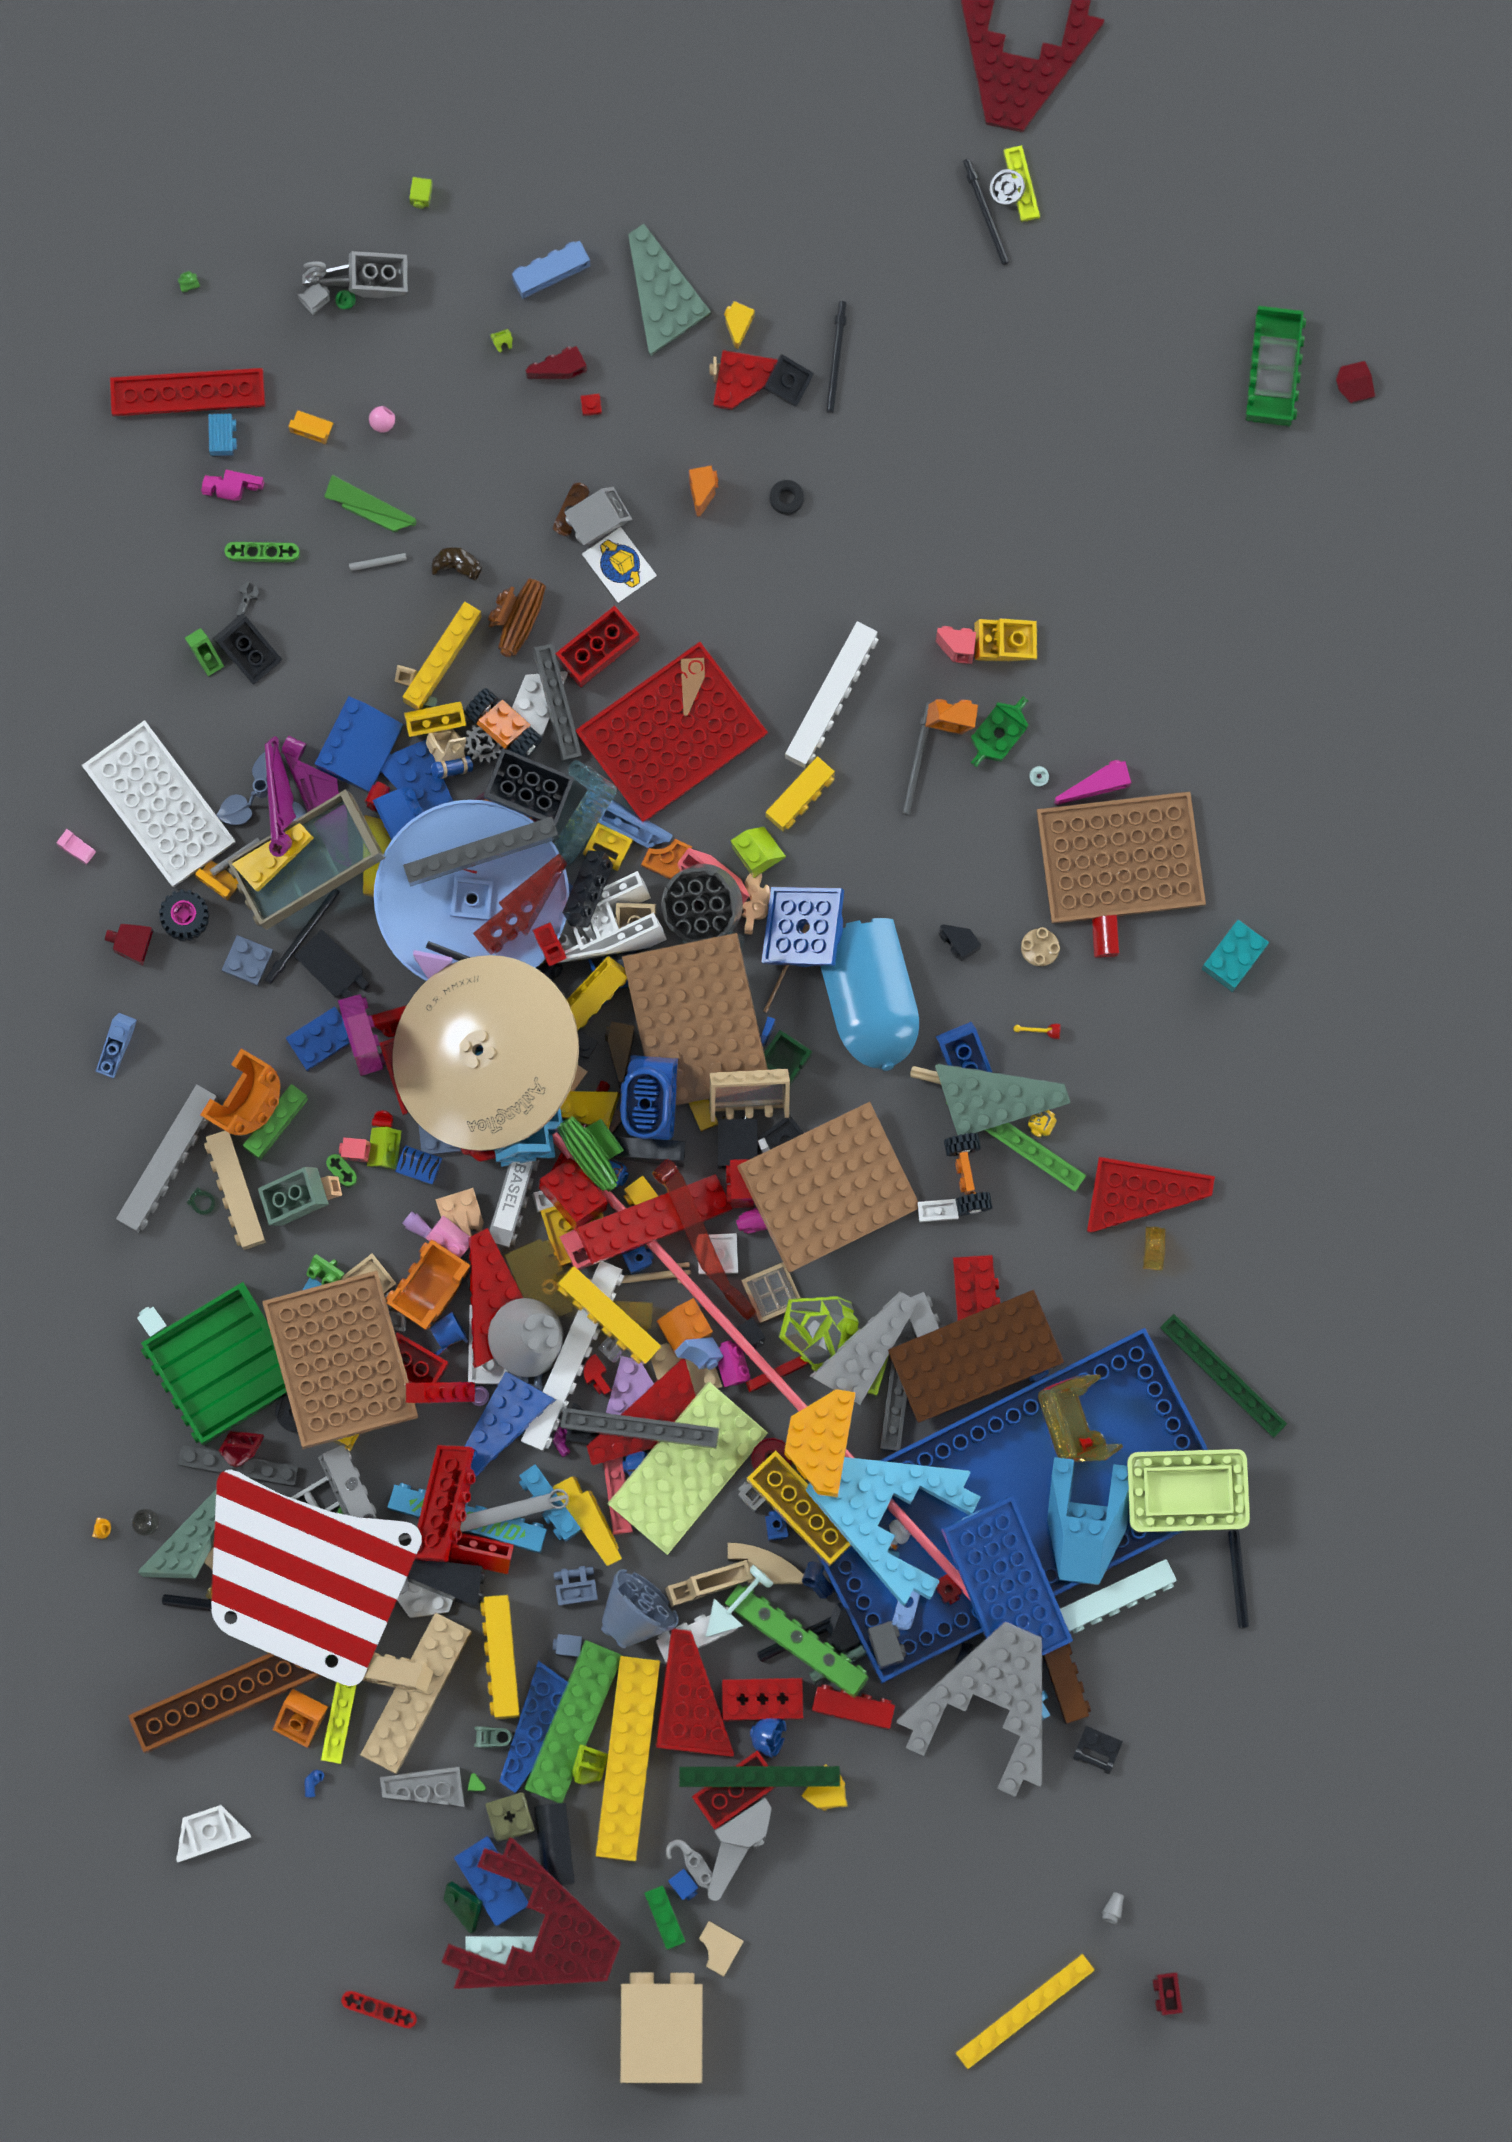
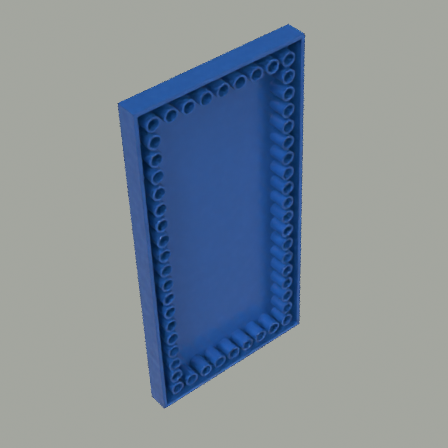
(1014, 1455)

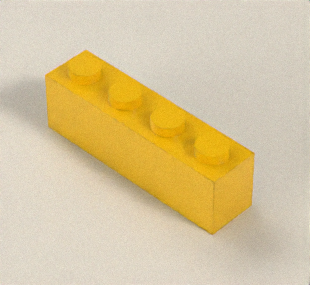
(800, 794)
(596, 990)

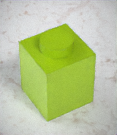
(420, 192)

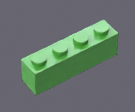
(264, 1137)

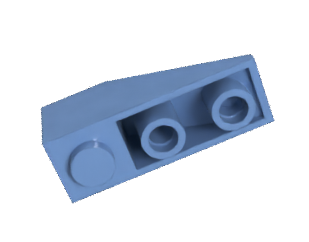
(116, 1044)

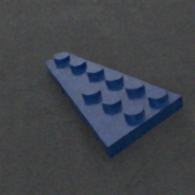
(505, 1418)
(533, 1725)

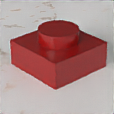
(591, 404)

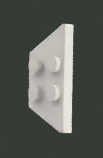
(532, 702)
(422, 1602)
(209, 1832)

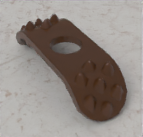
(576, 494)

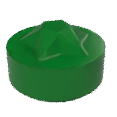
(345, 299)

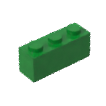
(664, 1917)

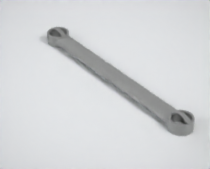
(509, 1511)

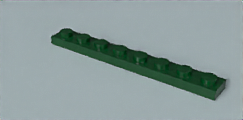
(1223, 1376)
(760, 1776)

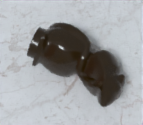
(459, 559)

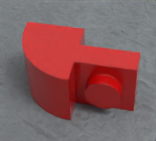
(593, 1372)

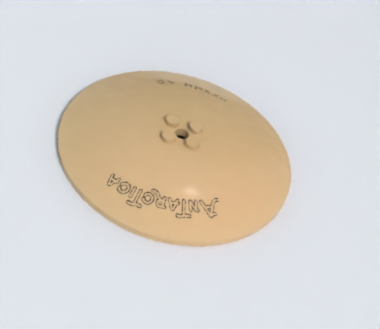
(524, 1062)

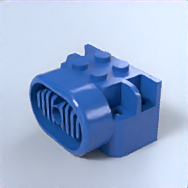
(656, 1081)

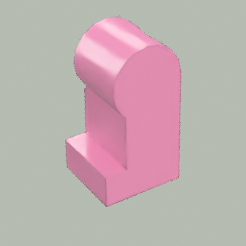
(75, 847)

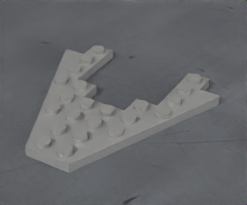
(1005, 1672)

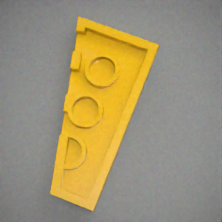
(261, 866)

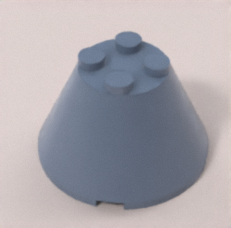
(636, 1610)

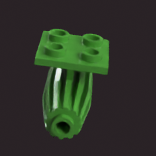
(592, 1150)

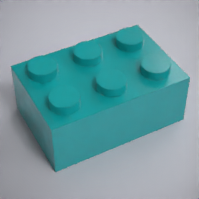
(1235, 955)

